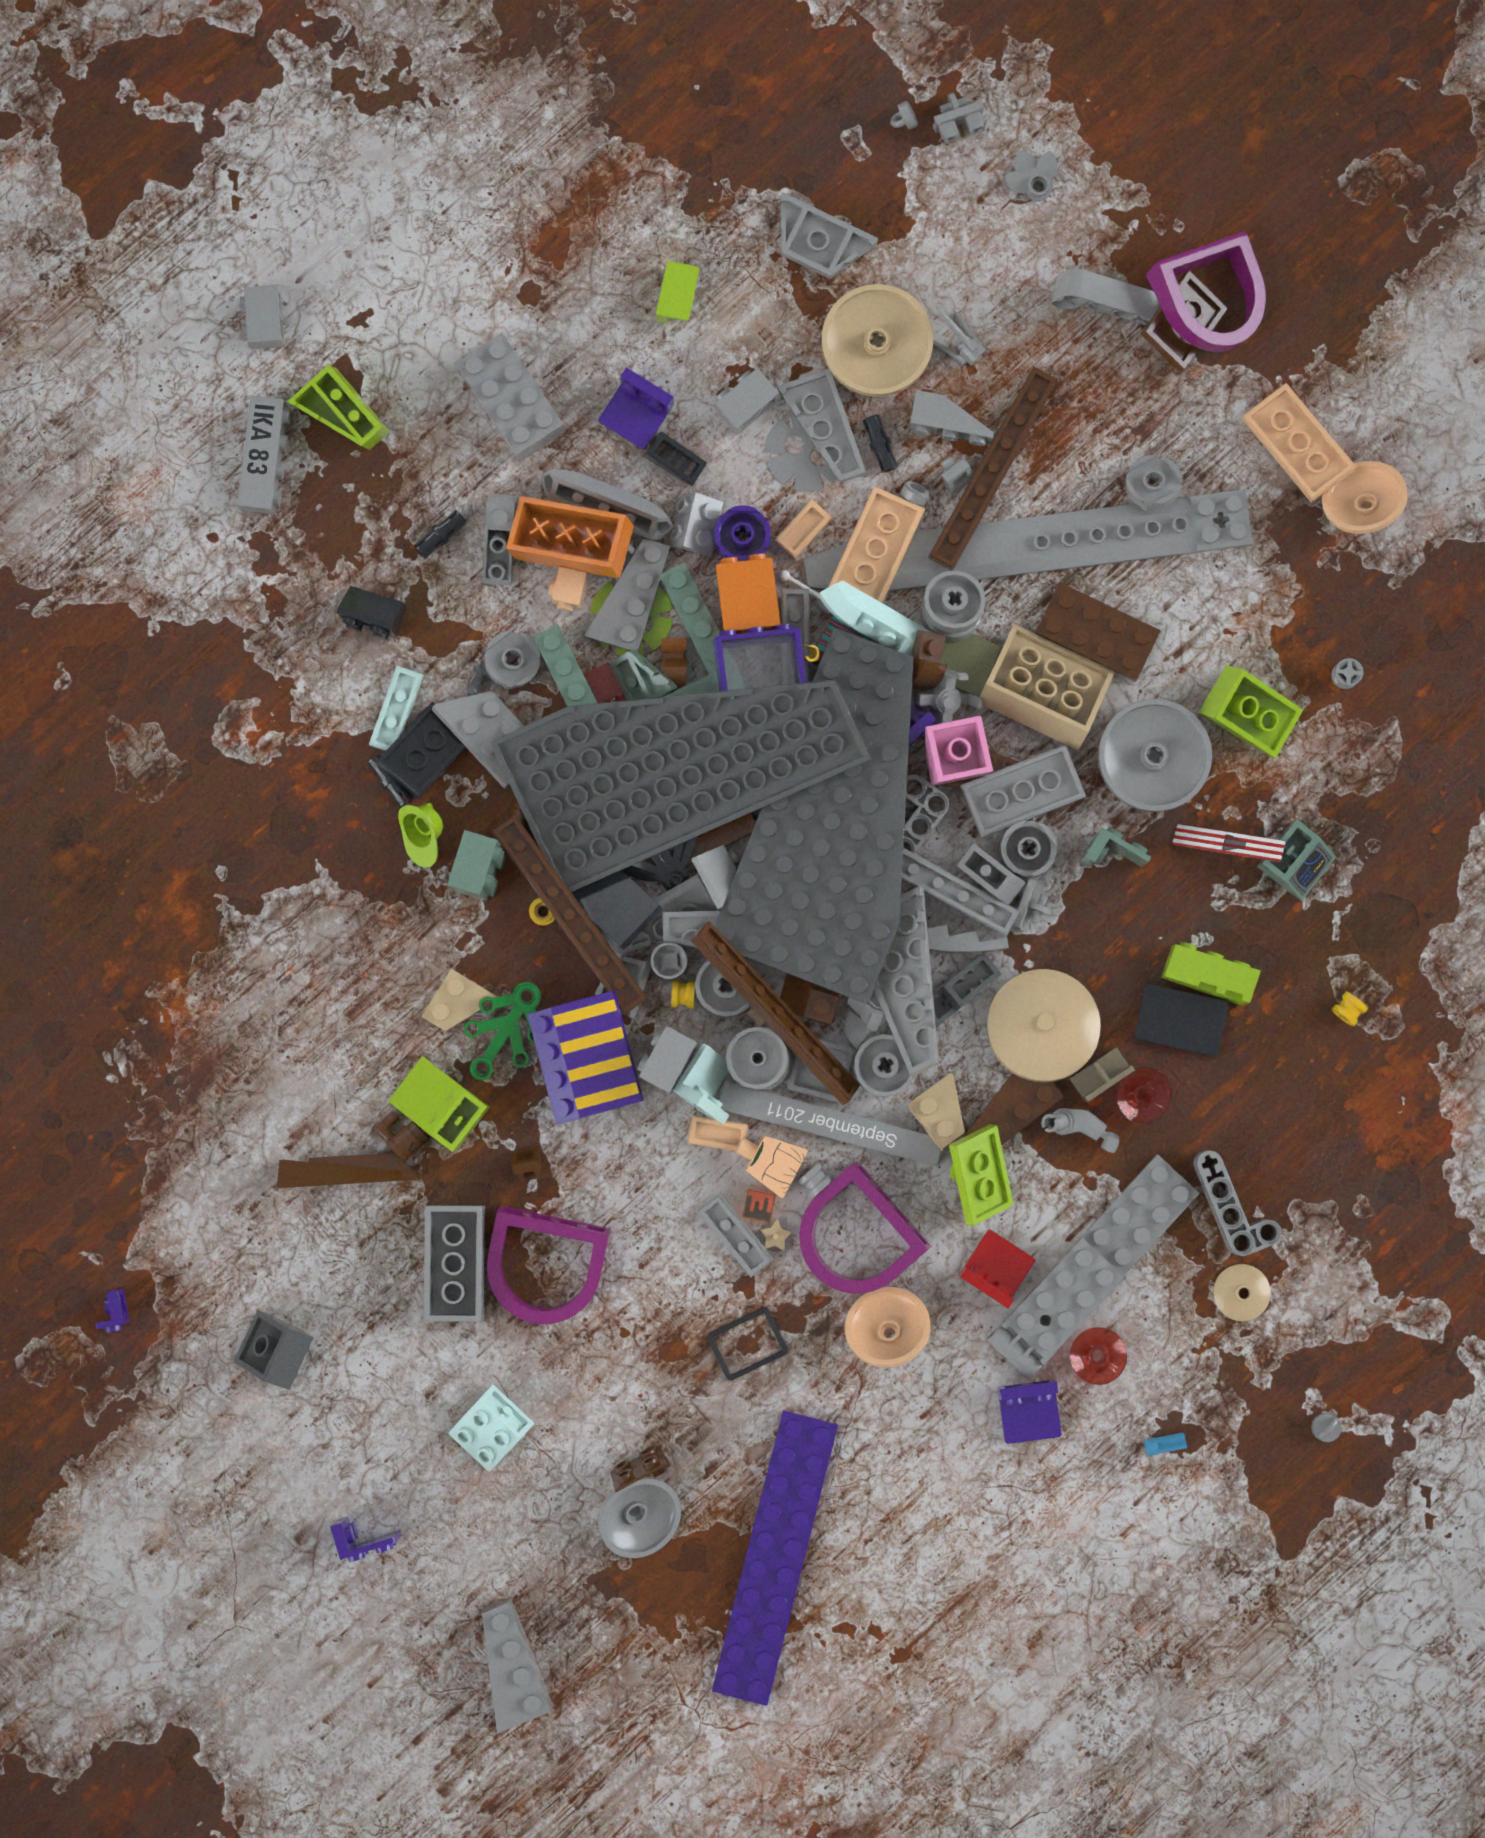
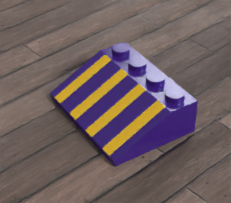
(585, 1057)

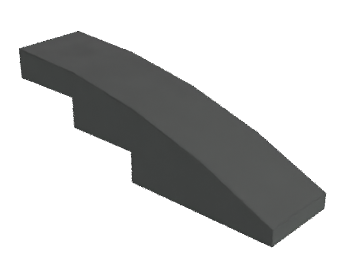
(963, 987)

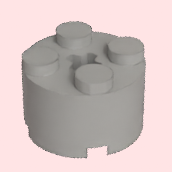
(1032, 834)

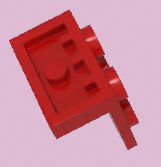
(997, 1268)

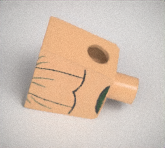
(772, 1162)

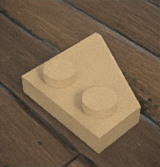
(455, 1001)
(940, 1112)

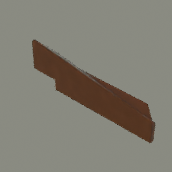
(344, 1170)

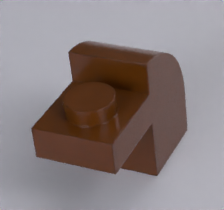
(927, 660)

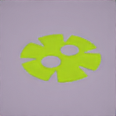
(661, 625)

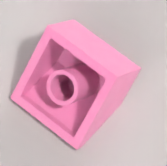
(957, 751)

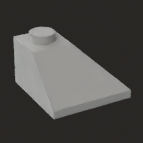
(717, 872)

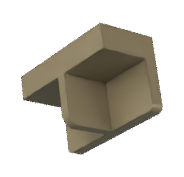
(1101, 1075)

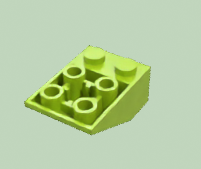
(438, 1104)

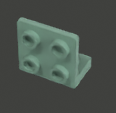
(1112, 839)

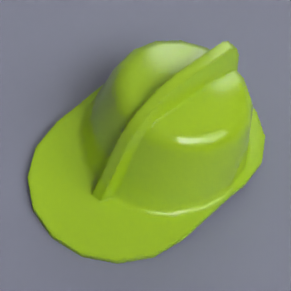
(420, 833)

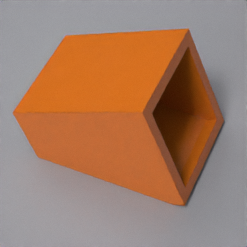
(747, 593)

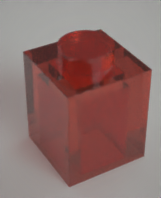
(604, 684)

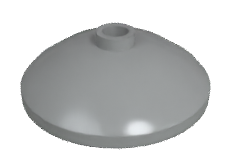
(647, 1526)

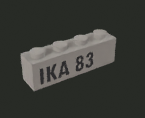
(263, 455)

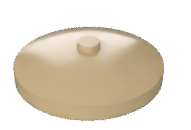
(877, 340)
(1043, 1025)

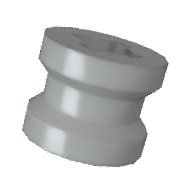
(1351, 670)
(815, 1180)

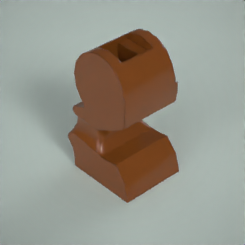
(674, 662)

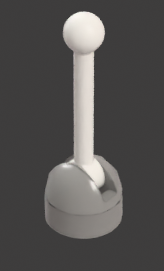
(785, 576)

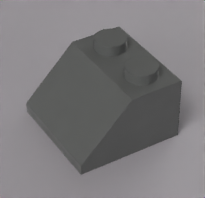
(273, 1350)

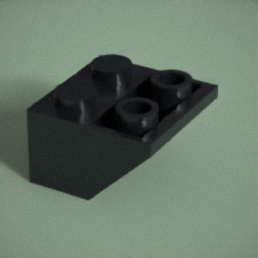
(372, 612)

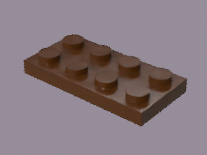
(1097, 631)

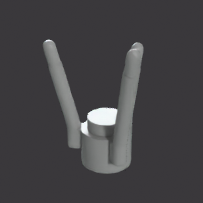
(971, 347)

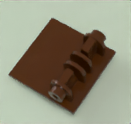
(649, 1461)

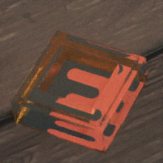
(759, 1205)

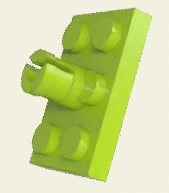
(980, 1174)

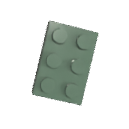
(477, 866)

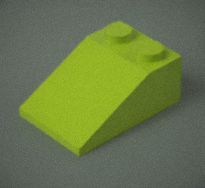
(1250, 710)

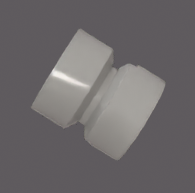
(669, 961)

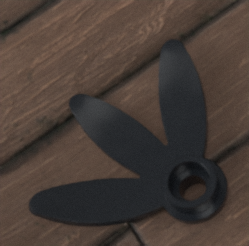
(666, 865)

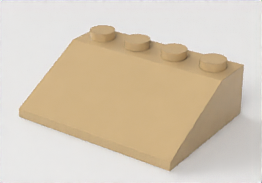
(1046, 687)

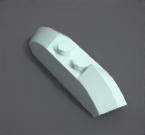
(871, 617)

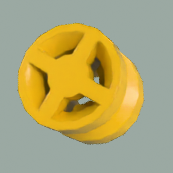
(683, 994)
(1349, 1009)

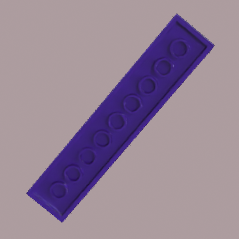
(774, 1558)

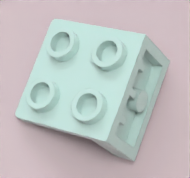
(702, 1082)
(491, 1428)

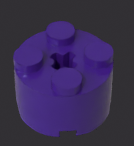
(738, 520)

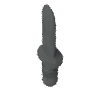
(478, 680)

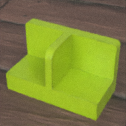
(677, 292)

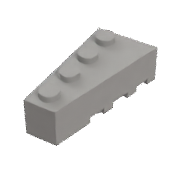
(514, 1674)

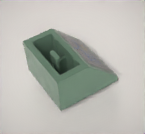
(1302, 860)

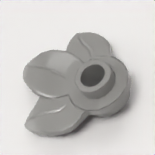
(1031, 172)

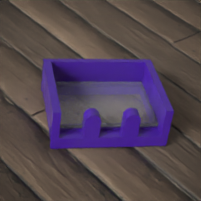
(759, 658)

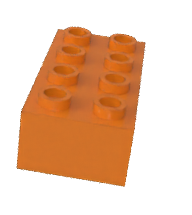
(570, 537)

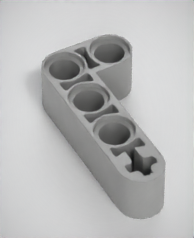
(1105, 295)
(923, 812)
(1230, 1200)

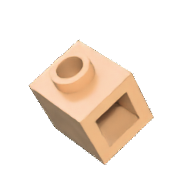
(568, 589)

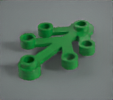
(507, 1026)

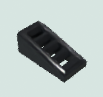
(660, 461)

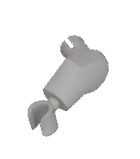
(1070, 1121)

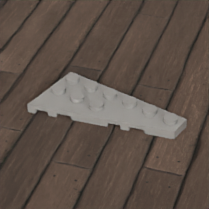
(906, 987)

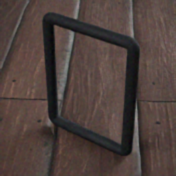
(756, 1365)

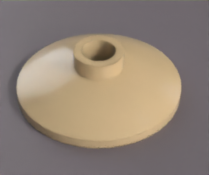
(1227, 1292)

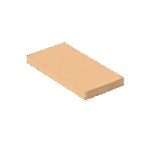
(1299, 442)
(878, 544)

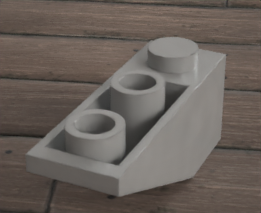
(943, 417)
(498, 524)

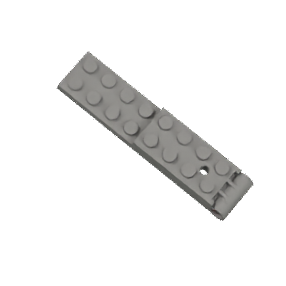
(1092, 1267)

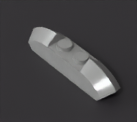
(588, 492)

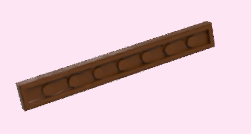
(992, 469)
(569, 914)
(775, 1012)

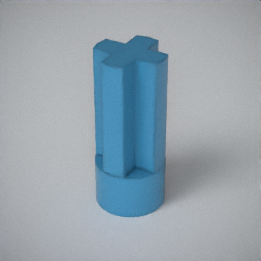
(1164, 1444)

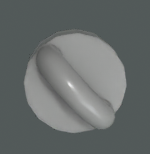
(907, 115)
(914, 493)
(1326, 1427)

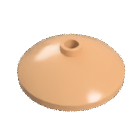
(1370, 486)
(883, 1313)

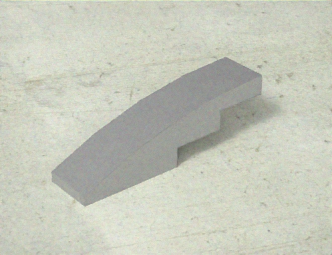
(962, 943)

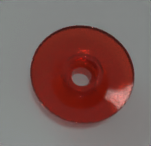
(1152, 1104)
(1113, 1356)

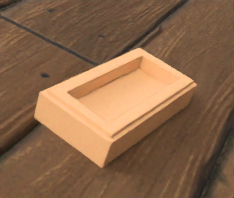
(803, 529)
(713, 1134)

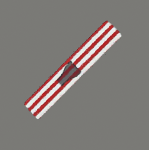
(1229, 842)

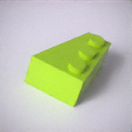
(339, 406)
(1211, 974)

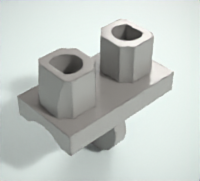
(957, 113)
(1031, 904)

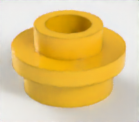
(533, 912)

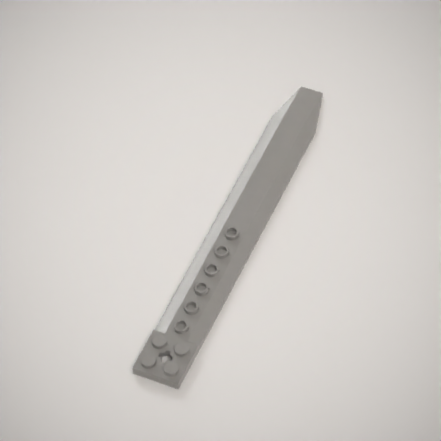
(1069, 541)

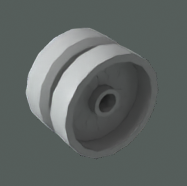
(953, 605)
(713, 998)
(742, 1059)
(867, 1070)

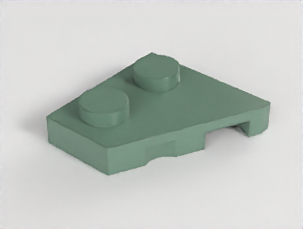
(640, 678)

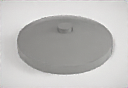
(1154, 755)

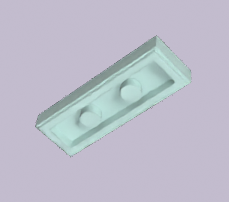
(396, 707)

